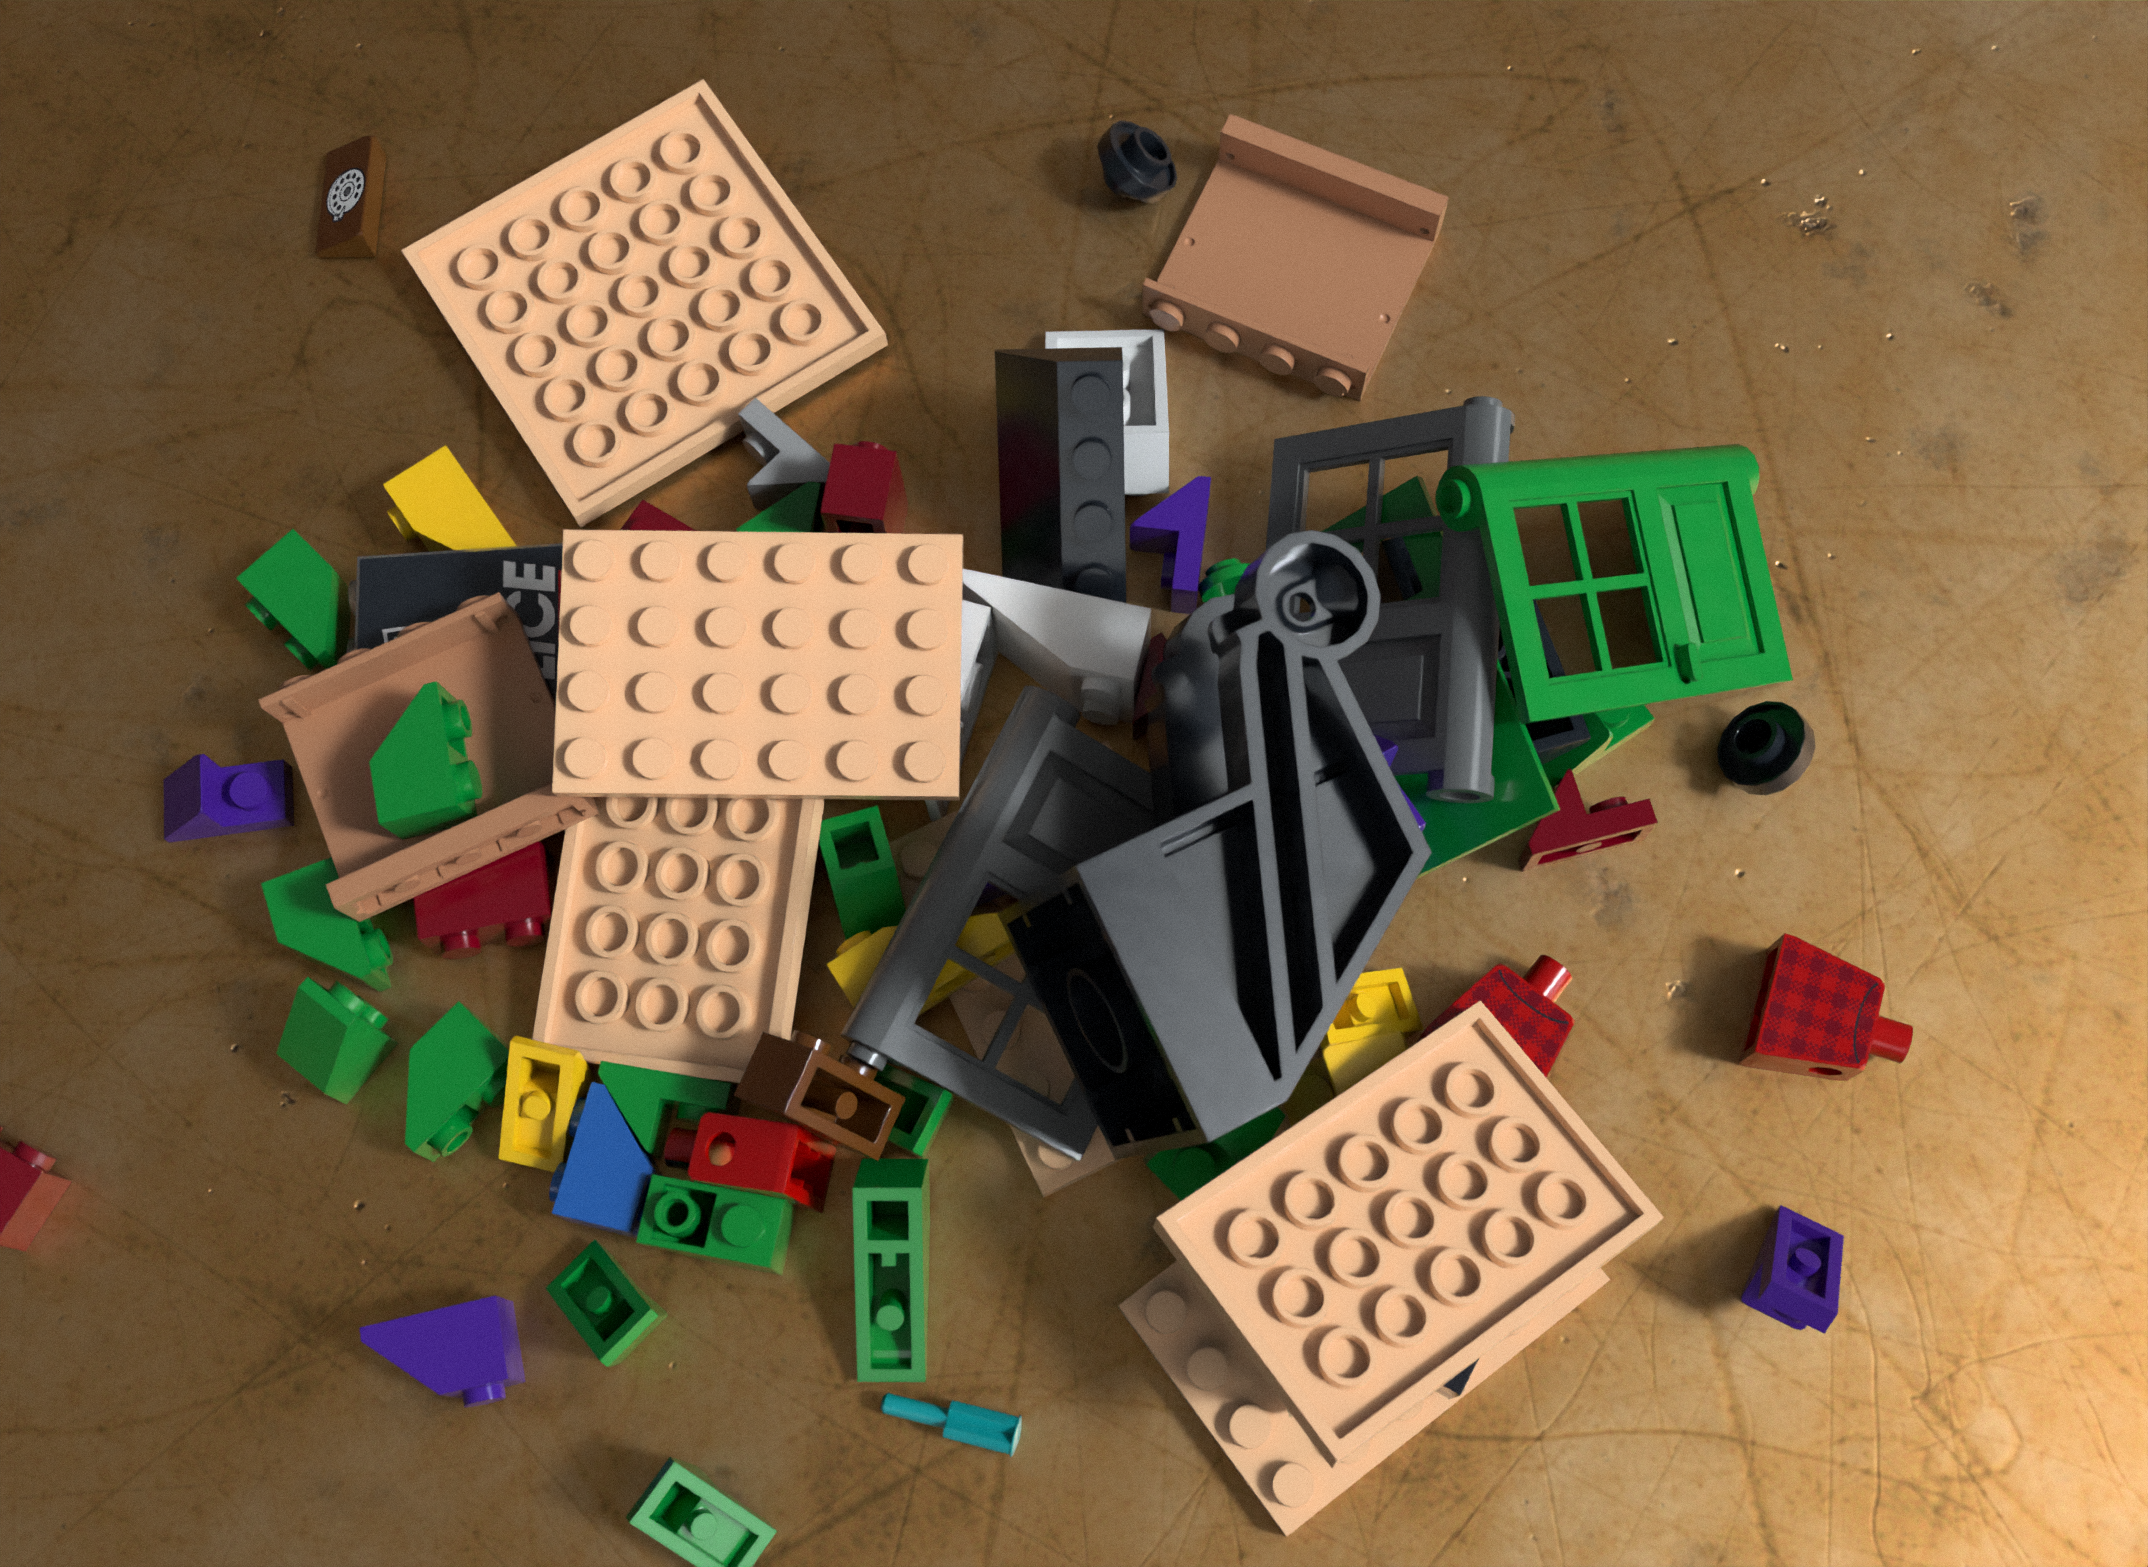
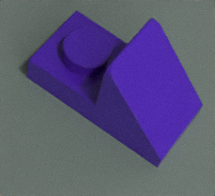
(1177, 531)
(221, 801)
(1797, 1272)

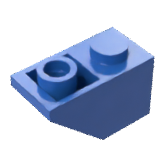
(606, 1169)

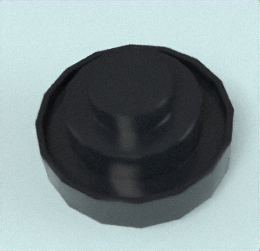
(1136, 162)
(1766, 748)

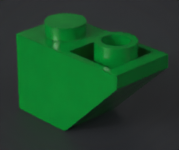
(305, 596)
(424, 767)
(861, 872)
(320, 933)
(334, 1038)
(451, 1081)
(717, 1224)

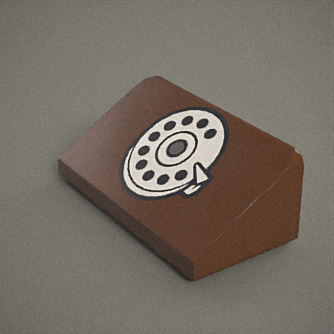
(352, 200)

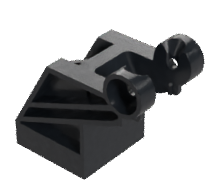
(1229, 935)

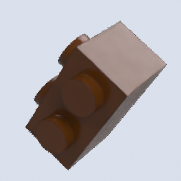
(821, 1094)

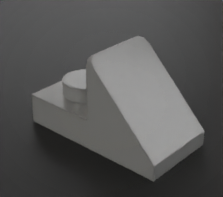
(782, 452)

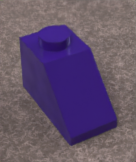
(456, 1349)

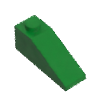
(891, 1268)

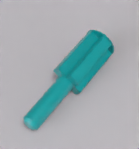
(960, 1422)

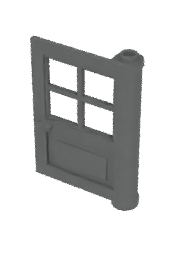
(1429, 660)
(1031, 815)

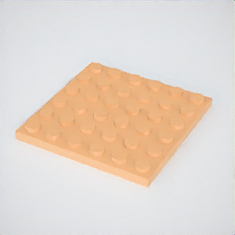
(643, 300)

